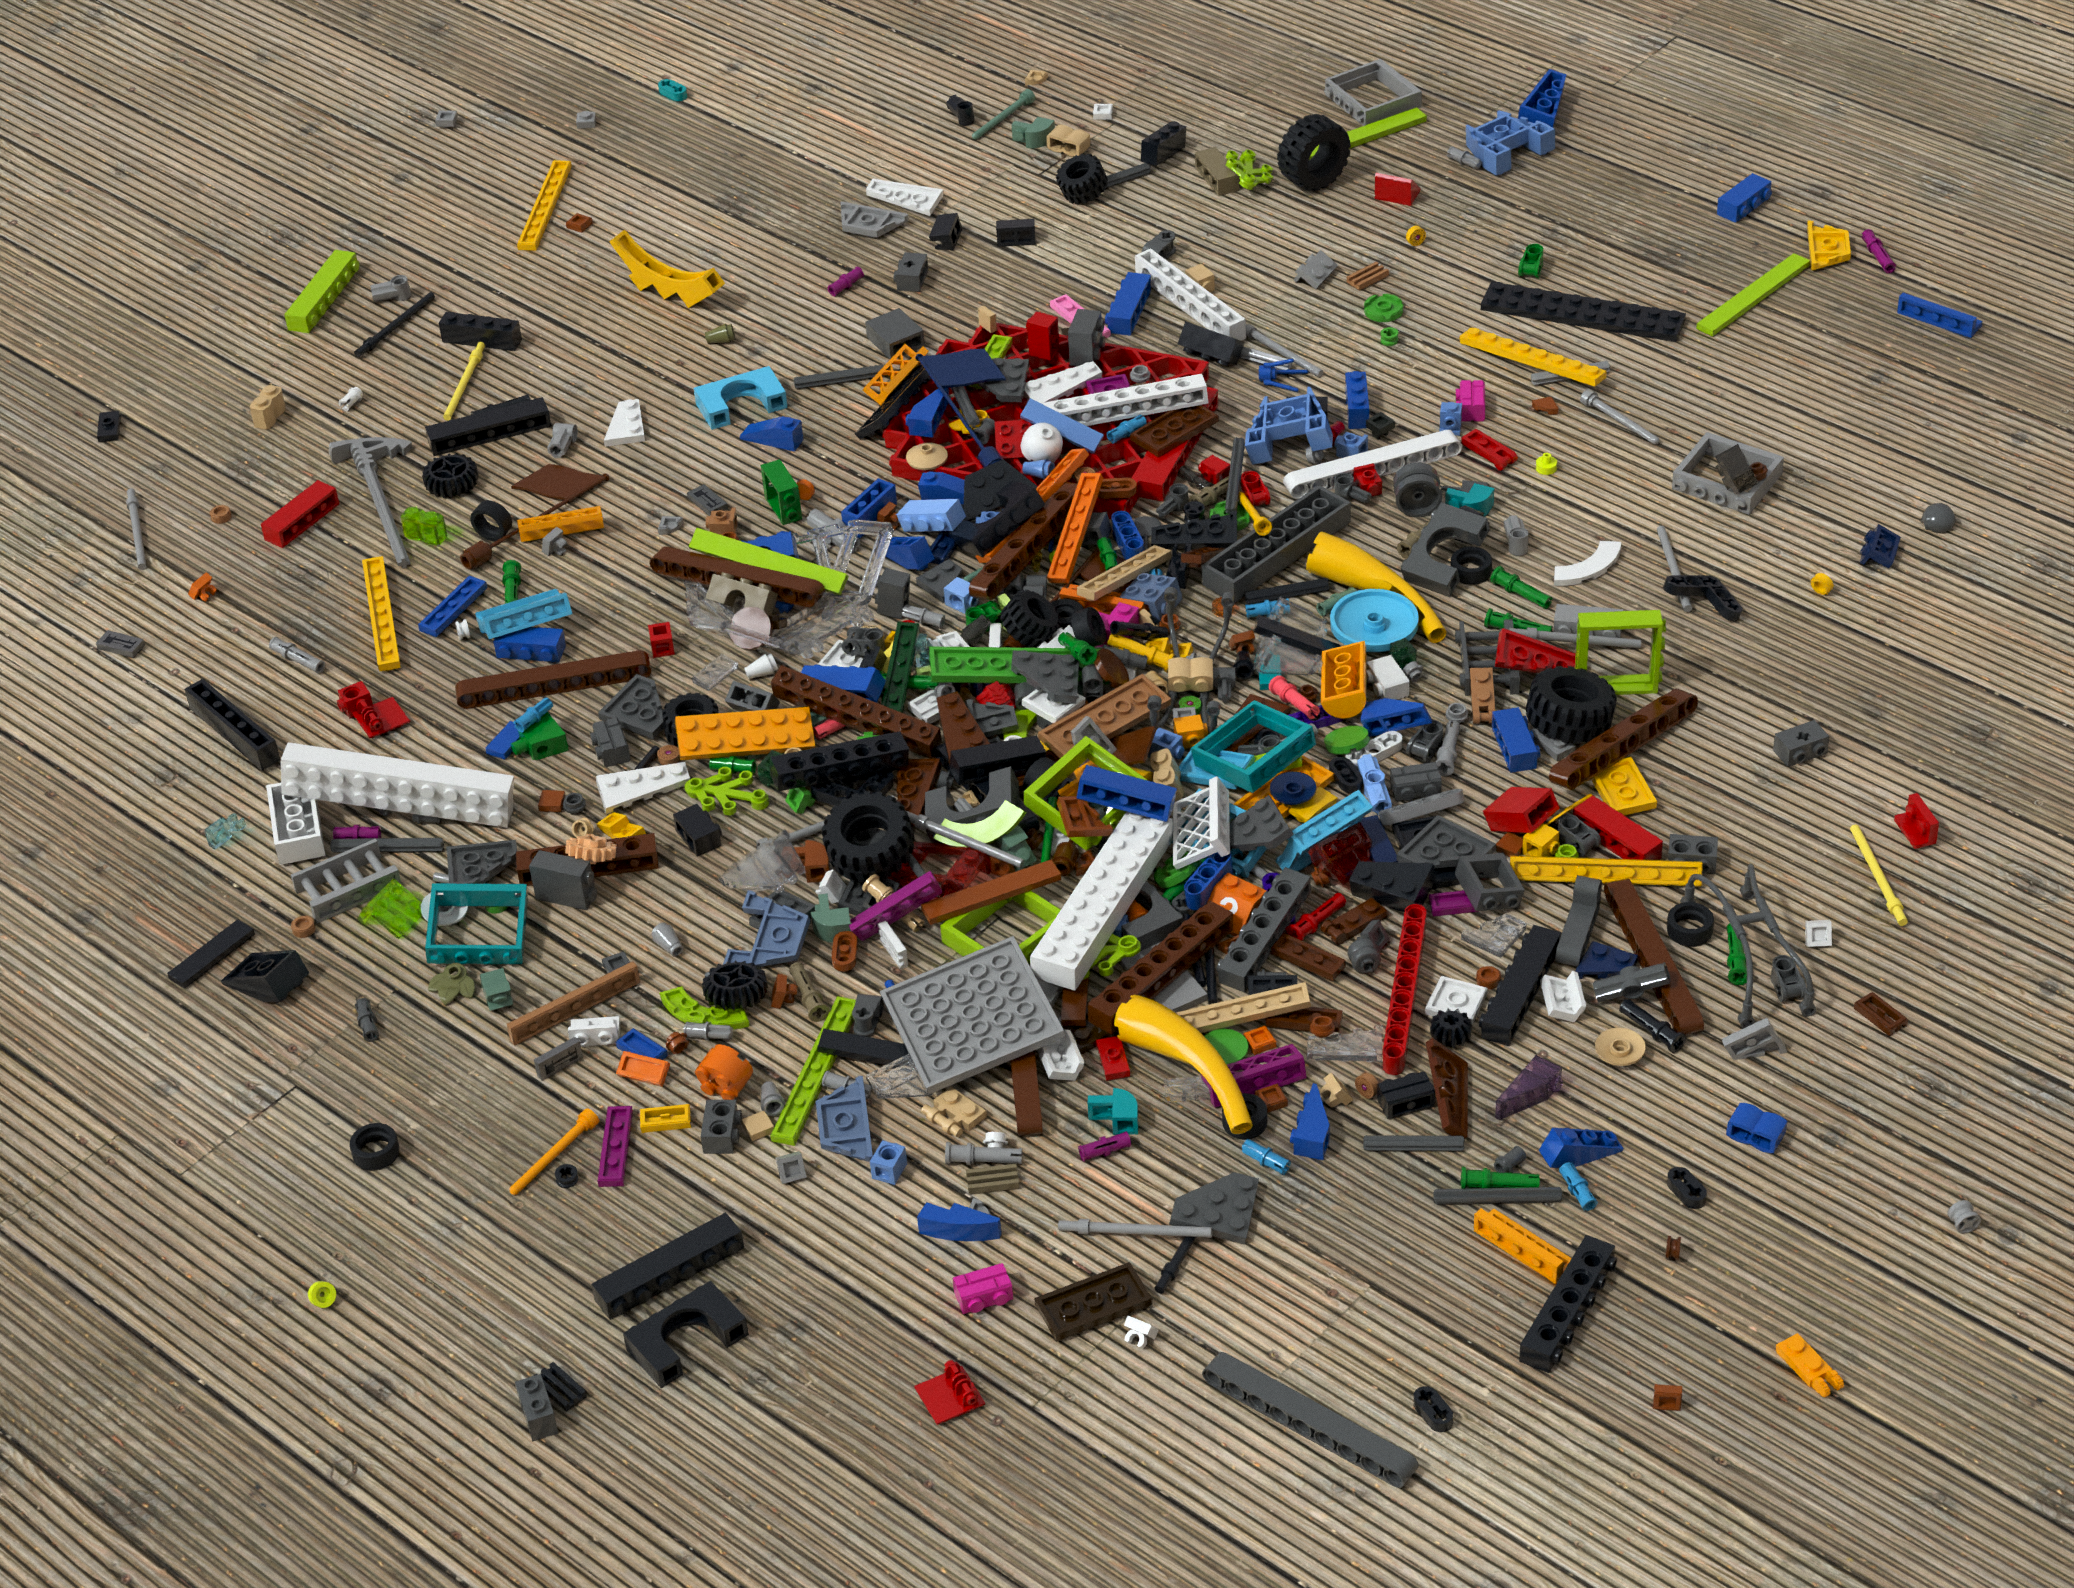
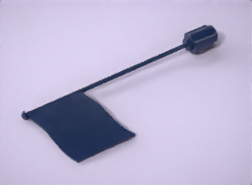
(961, 370)

